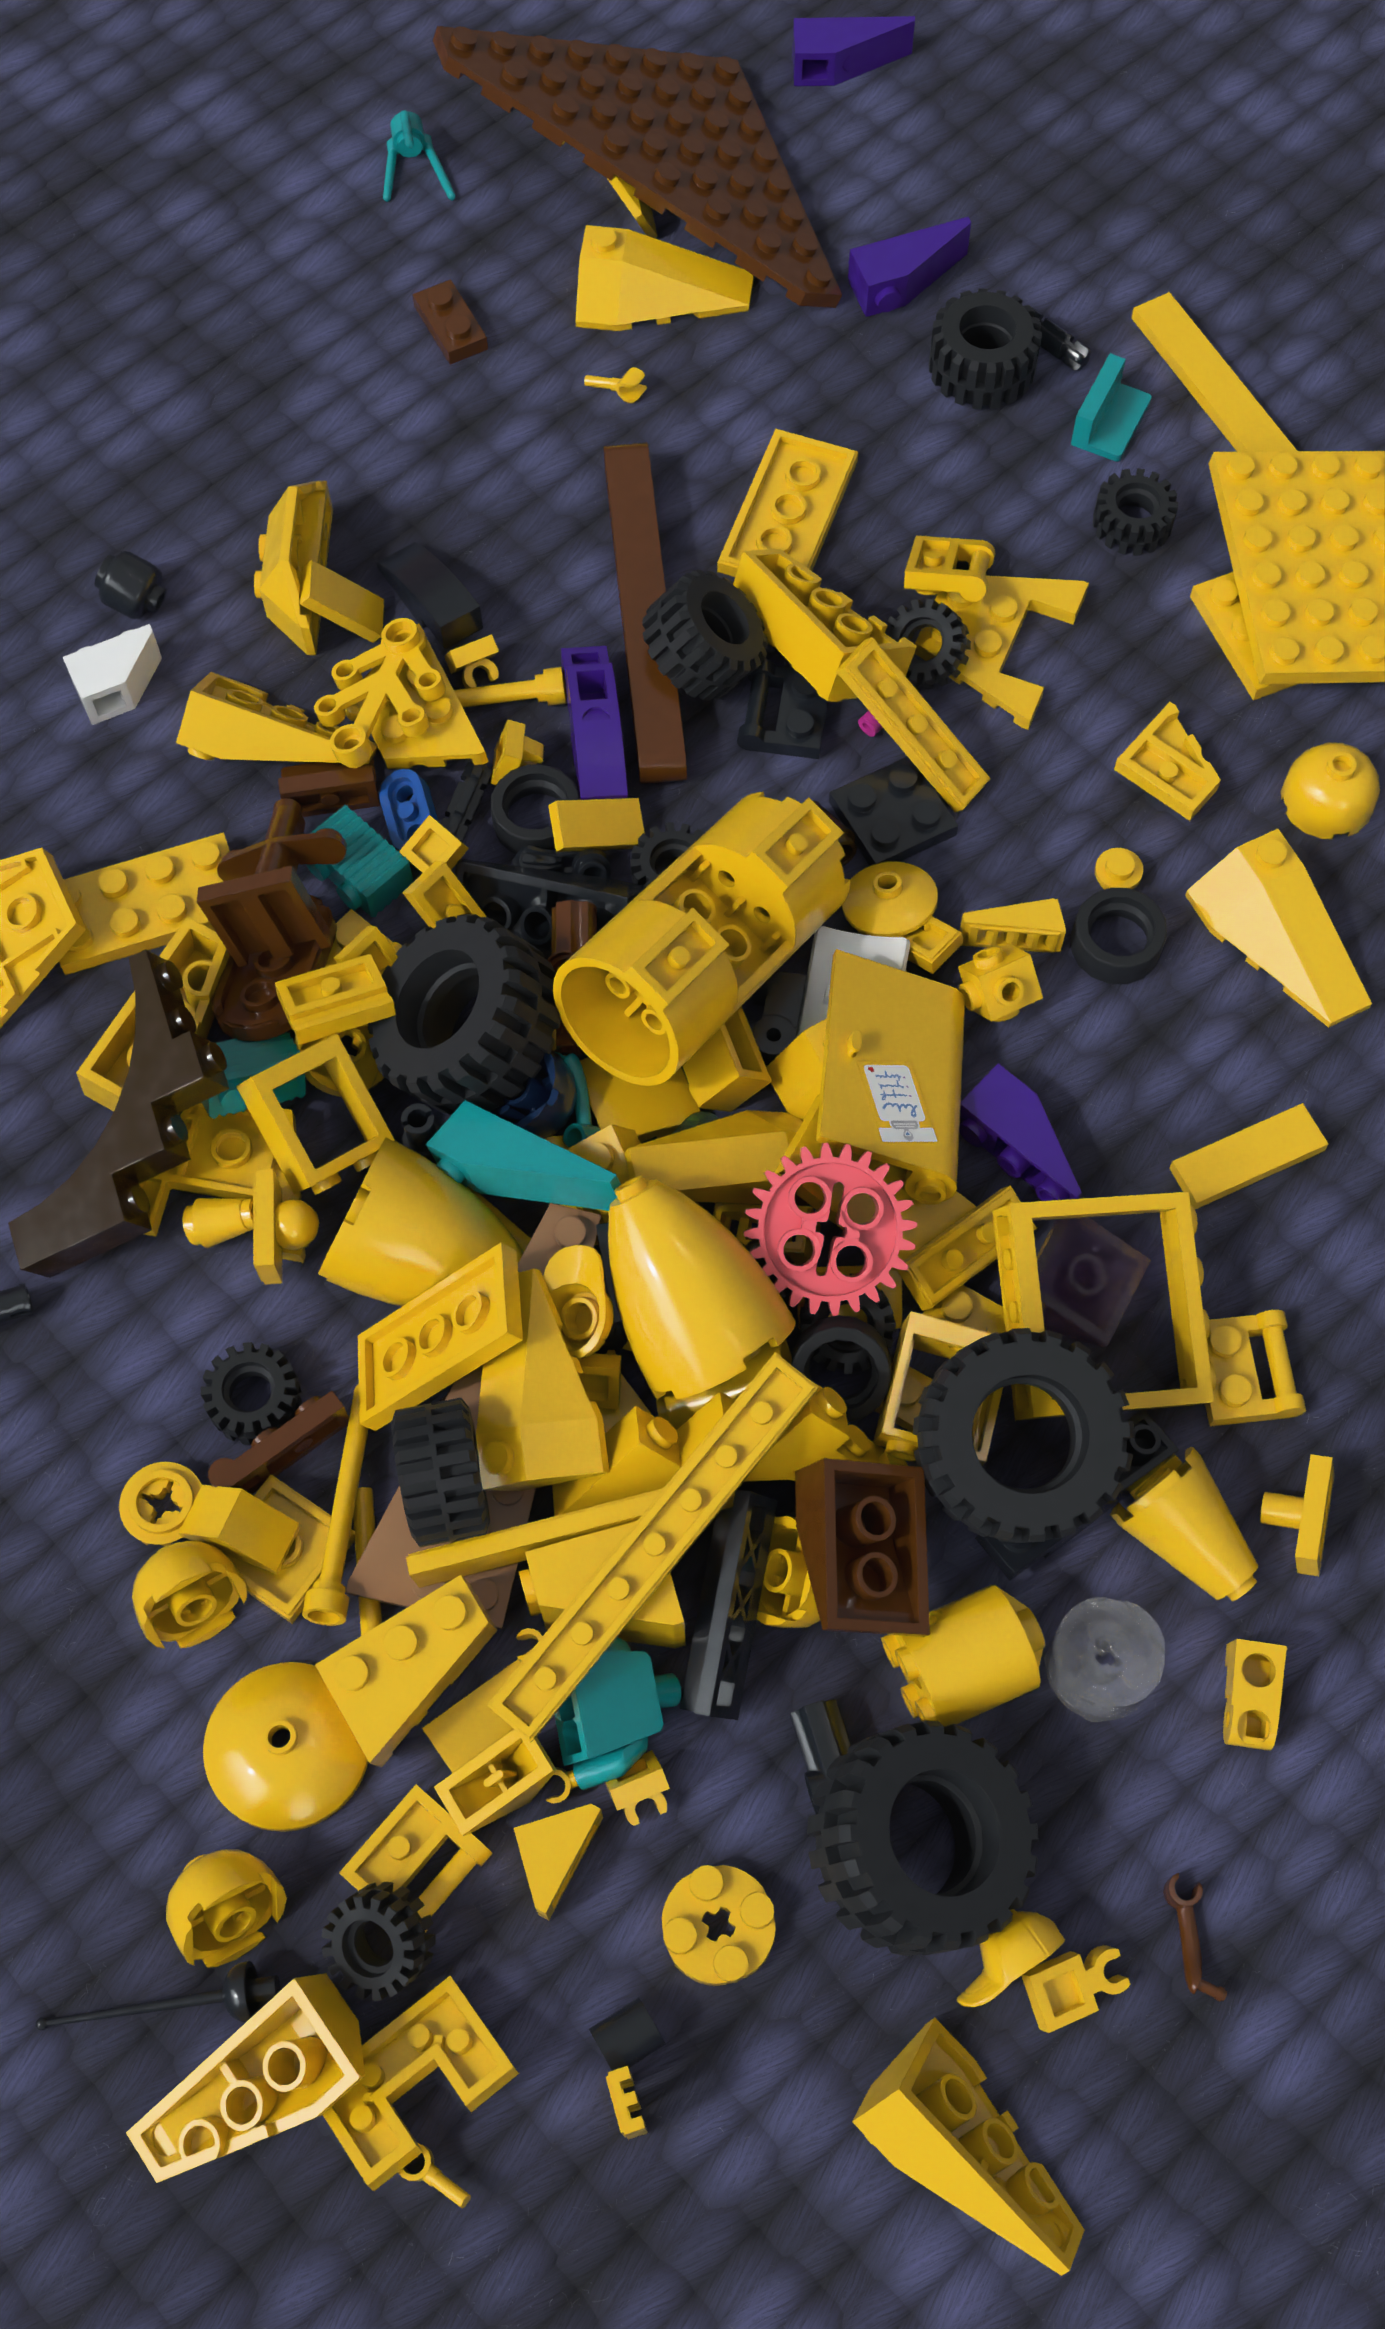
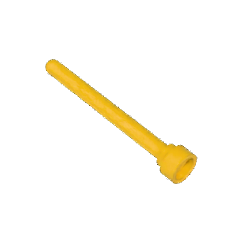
(546, 687)
(327, 1600)

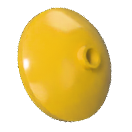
(288, 1784)

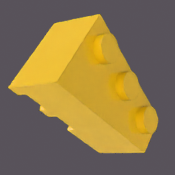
(405, 1664)

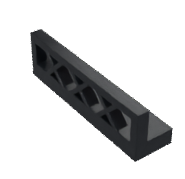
(729, 1607)

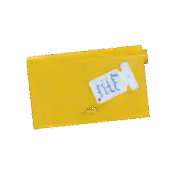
(904, 1074)

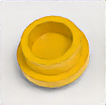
(1118, 869)

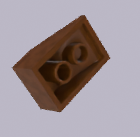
(865, 1545)

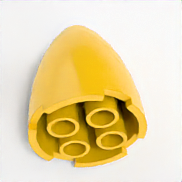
(409, 1229)
(687, 1291)

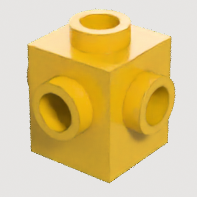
(999, 982)

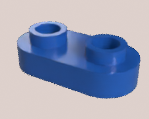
(401, 815)

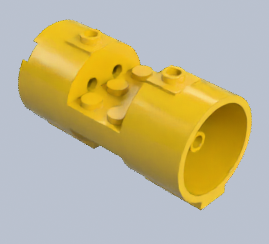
(702, 938)

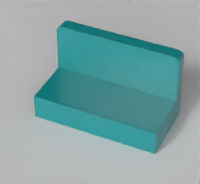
(1109, 413)

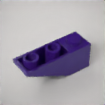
(844, 47)
(1014, 1128)

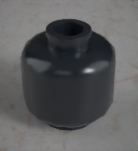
(130, 585)

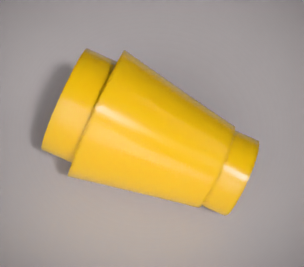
(217, 1220)

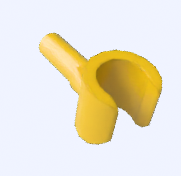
(626, 387)
(435, 2178)

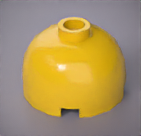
(1331, 790)
(786, 1587)
(187, 1593)
(222, 1905)

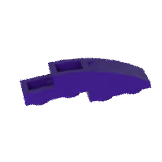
(594, 723)

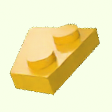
(1170, 765)

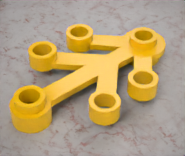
(400, 644)

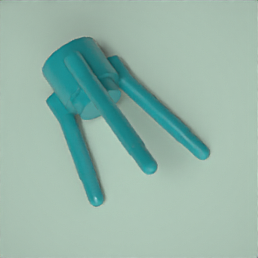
(409, 140)

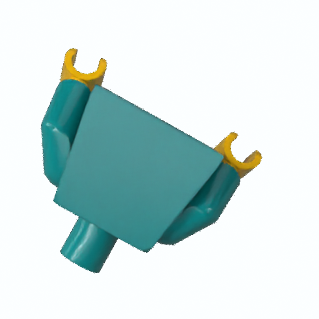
(610, 1715)

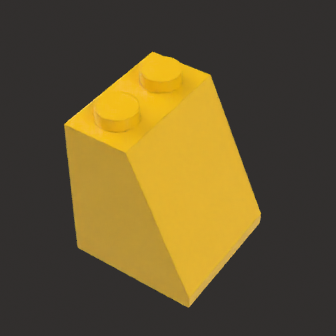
(563, 1569)

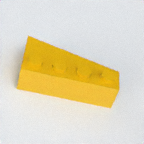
(809, 622)
(201, 961)

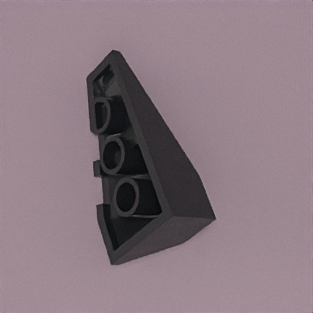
(525, 896)

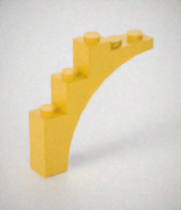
(648, 1450)

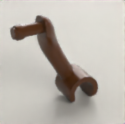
(1190, 1939)

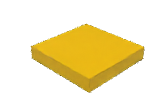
(304, 1561)

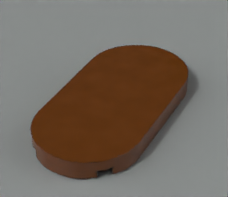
(247, 995)

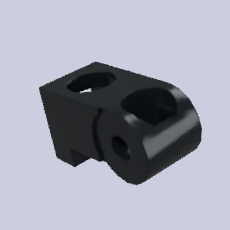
(780, 1021)

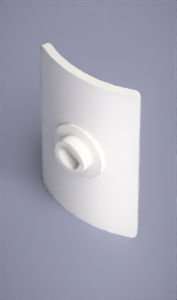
(884, 950)

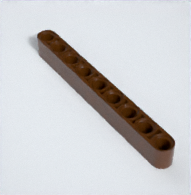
(640, 584)

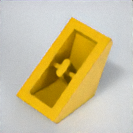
(241, 1526)
(495, 1782)
(553, 1851)

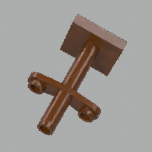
(262, 897)

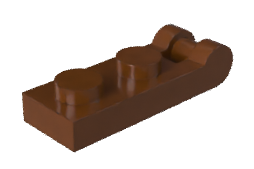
(283, 1446)

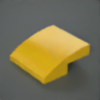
(645, 1109)

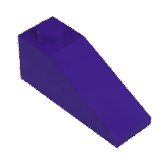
(901, 267)

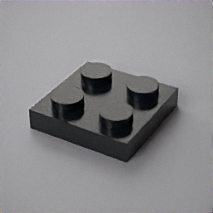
(893, 813)

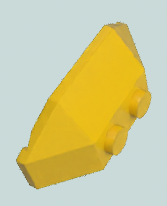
(295, 535)

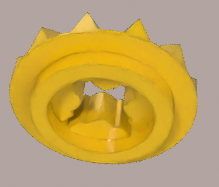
(151, 1483)

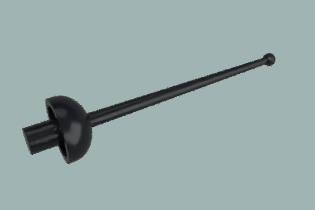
(240, 1994)

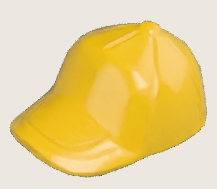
(580, 1297)
(1010, 1954)

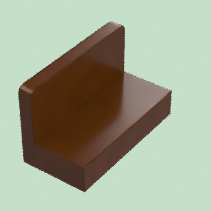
(329, 786)

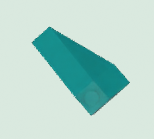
(514, 1163)

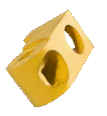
(1253, 1693)

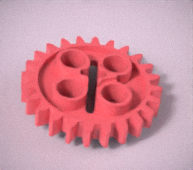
(878, 1238)

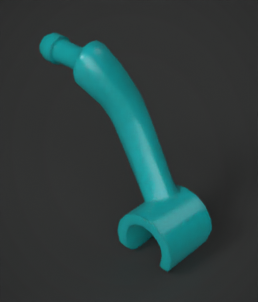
(577, 1132)

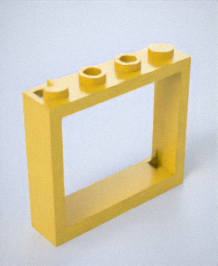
(1184, 1274)

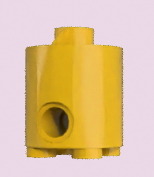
(973, 1660)

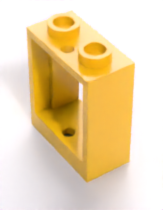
(279, 1133)
(943, 1340)

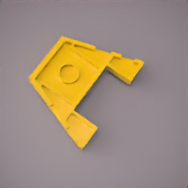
(993, 630)
(35, 925)
(221, 1164)

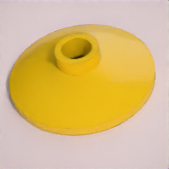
(890, 899)

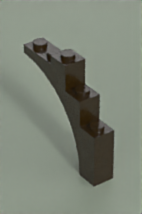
(143, 1138)

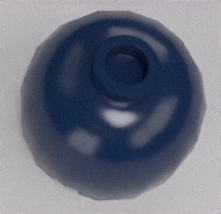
(545, 1101)

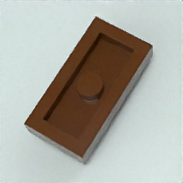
(450, 321)

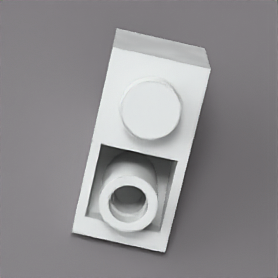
(114, 672)

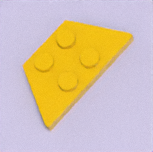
(448, 732)

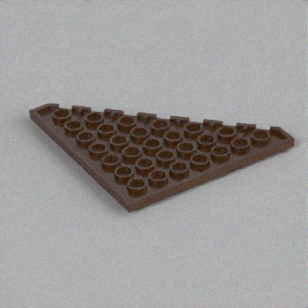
(668, 127)

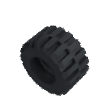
(984, 348)
(704, 635)
(439, 1472)

